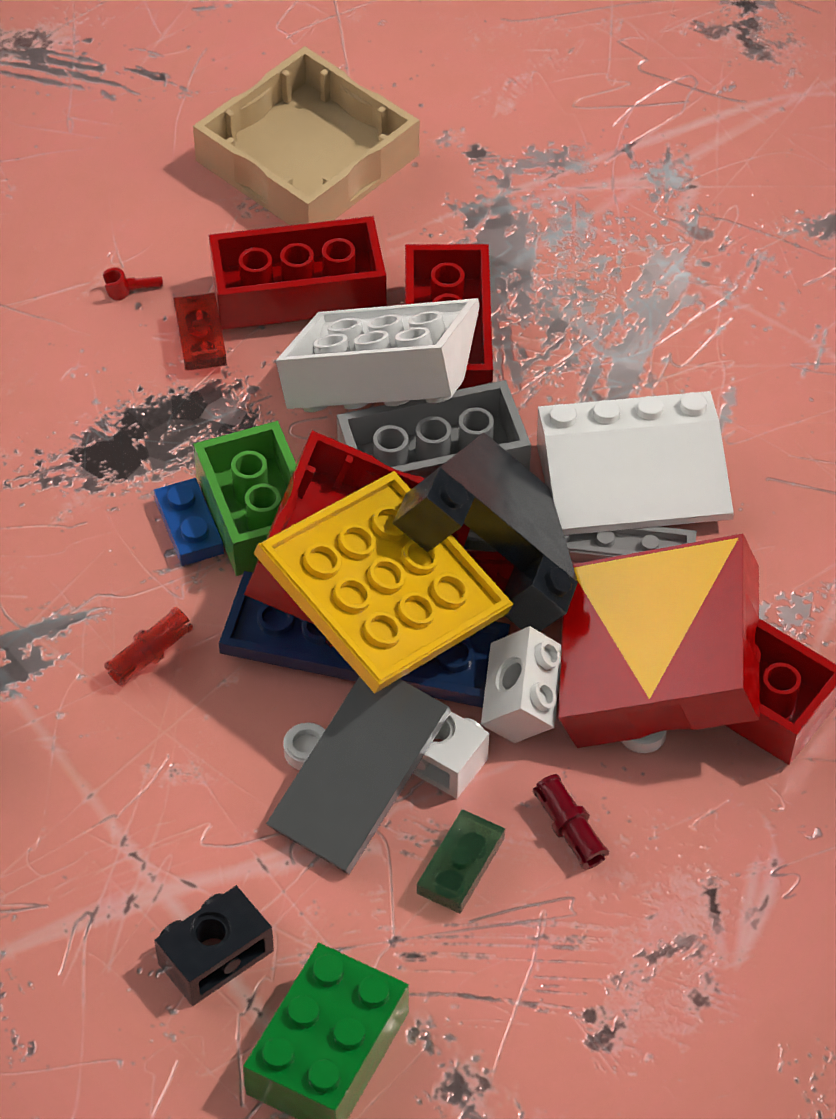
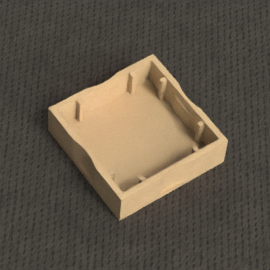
(306, 140)

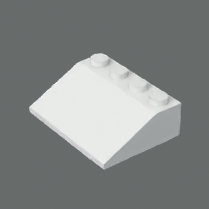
(379, 355)
(634, 462)

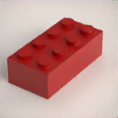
(297, 271)
(451, 274)
(794, 694)

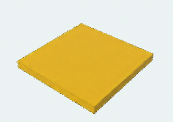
(378, 590)

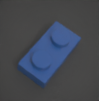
(188, 521)

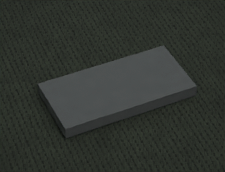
(358, 770)

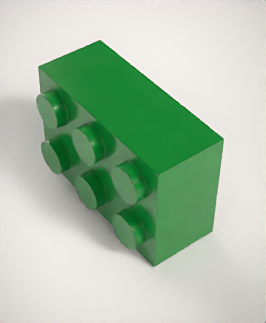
(326, 1037)

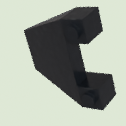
(510, 513)

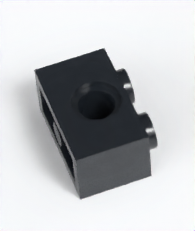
(204, 968)

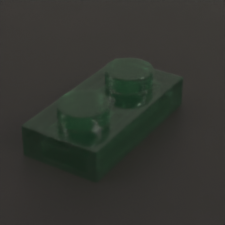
(460, 861)

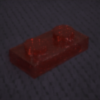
(200, 331)

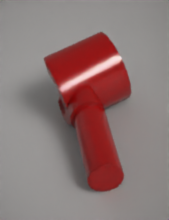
(119, 286)

